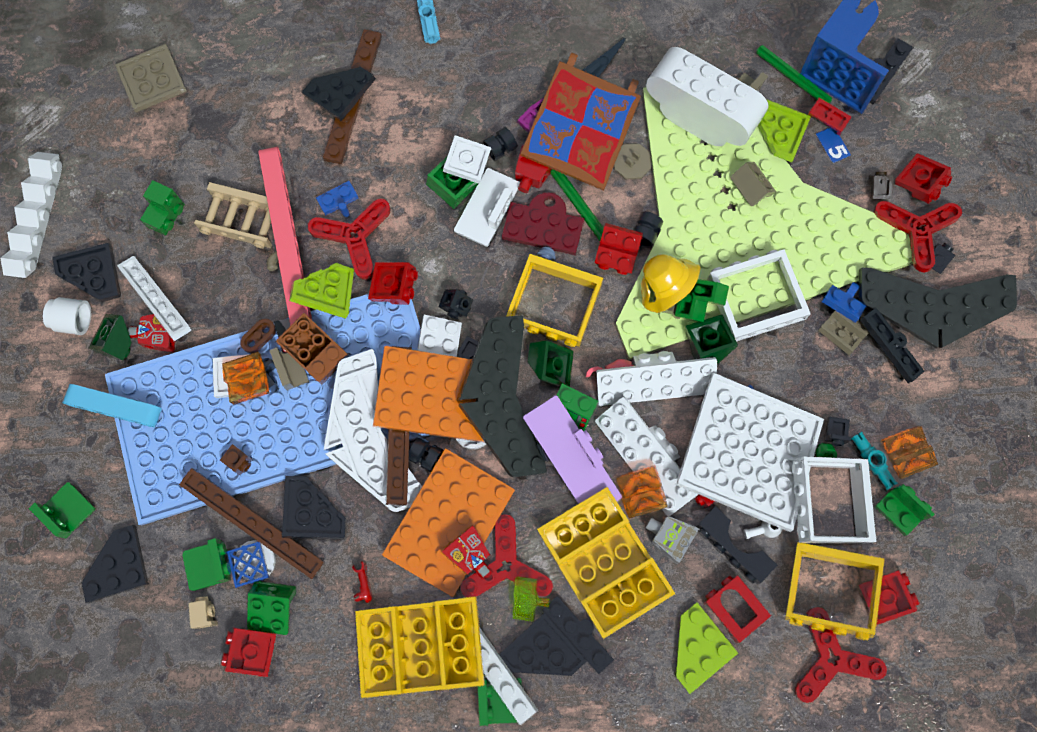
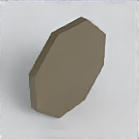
(633, 161)

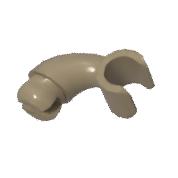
(272, 262)

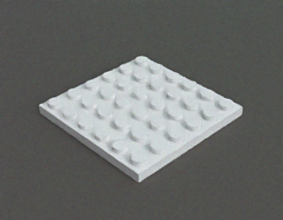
(747, 450)

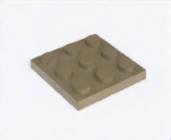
(150, 78)

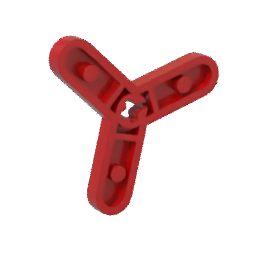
(920, 240)
(357, 247)
(505, 551)
(823, 672)

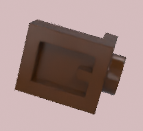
(236, 460)

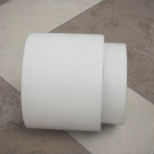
(67, 315)

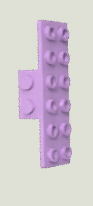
(570, 450)

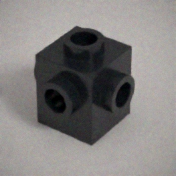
(456, 303)

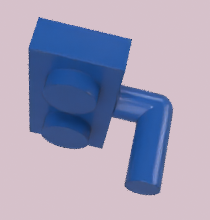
(338, 199)

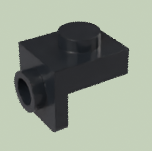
(943, 257)
(270, 366)
(837, 431)

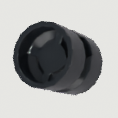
(501, 143)
(649, 225)
(419, 450)

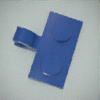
(844, 302)

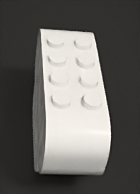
(705, 99)

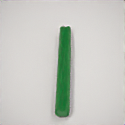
(792, 74)
(578, 203)

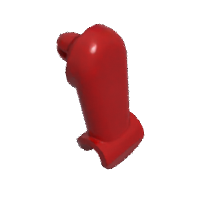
(365, 589)

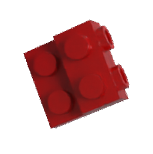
(924, 178)
(618, 249)
(393, 282)
(894, 596)
(248, 652)

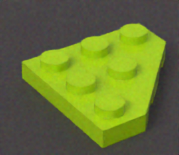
(783, 129)
(325, 290)
(700, 648)

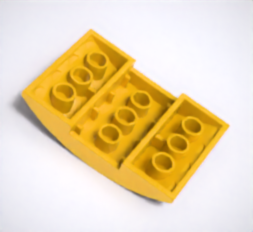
(605, 562)
(419, 647)

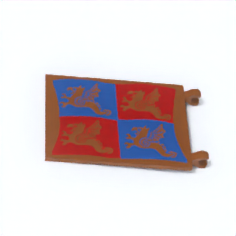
(581, 124)

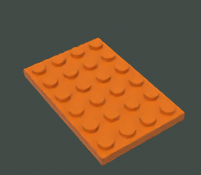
(421, 394)
(445, 507)

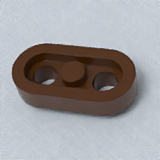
(258, 336)

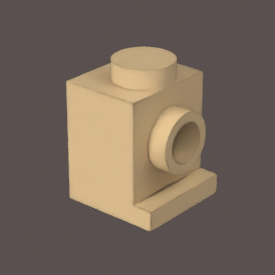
(201, 613)

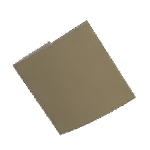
(844, 331)

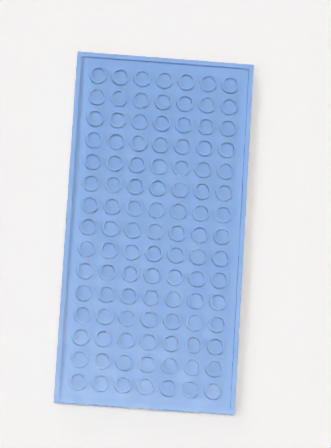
(277, 430)

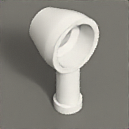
(765, 529)

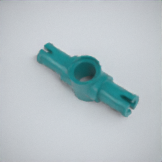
(879, 469)

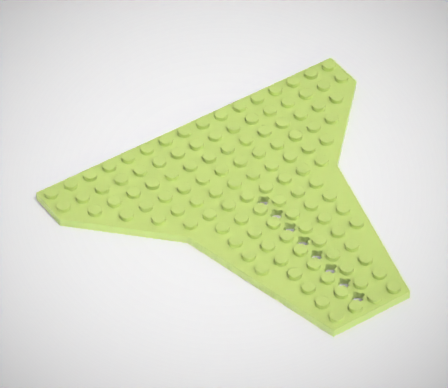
(818, 231)

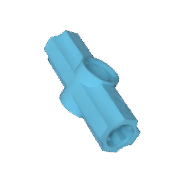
(428, 23)

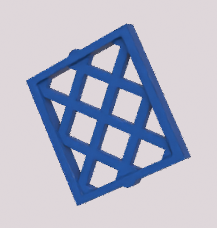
(242, 573)

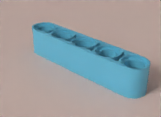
(112, 405)

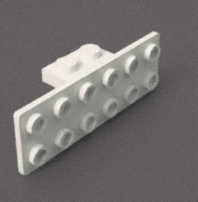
(655, 378)
(644, 448)

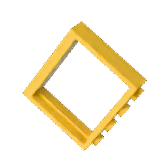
(564, 272)
(839, 557)

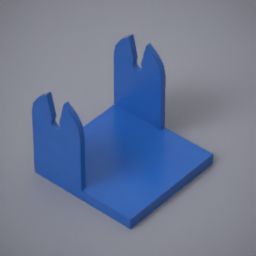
(834, 58)

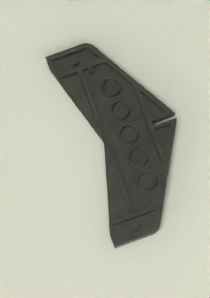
(926, 310)
(497, 411)

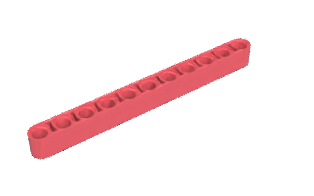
(282, 227)

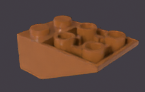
(312, 348)

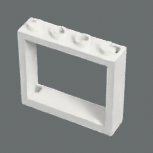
(768, 324)
(860, 494)

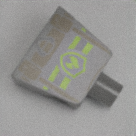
(672, 537)

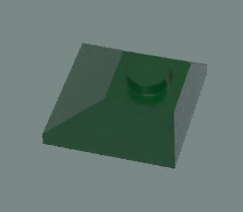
(112, 338)
(711, 338)
(551, 362)

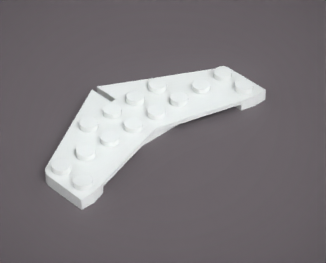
(352, 426)

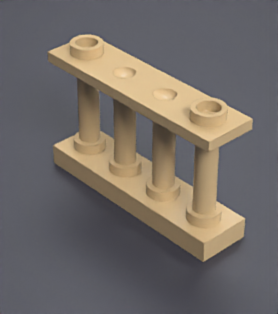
(236, 197)

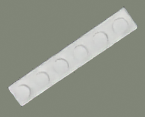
(154, 298)
(505, 682)

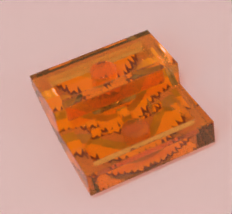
(245, 378)
(909, 452)
(642, 491)

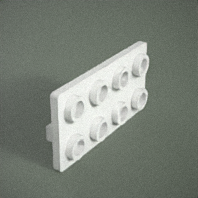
(487, 207)

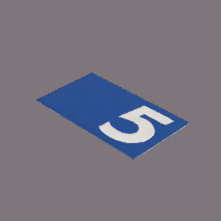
(833, 144)

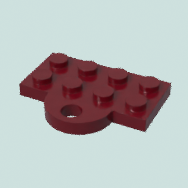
(543, 225)

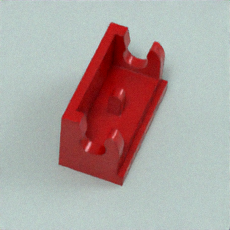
(830, 115)

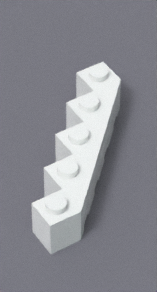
(32, 215)

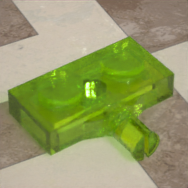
(526, 599)

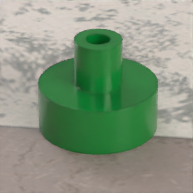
(826, 451)

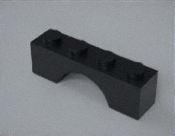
(716, 528)

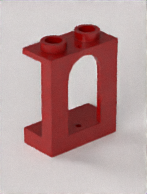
(714, 603)

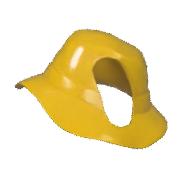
(669, 279)

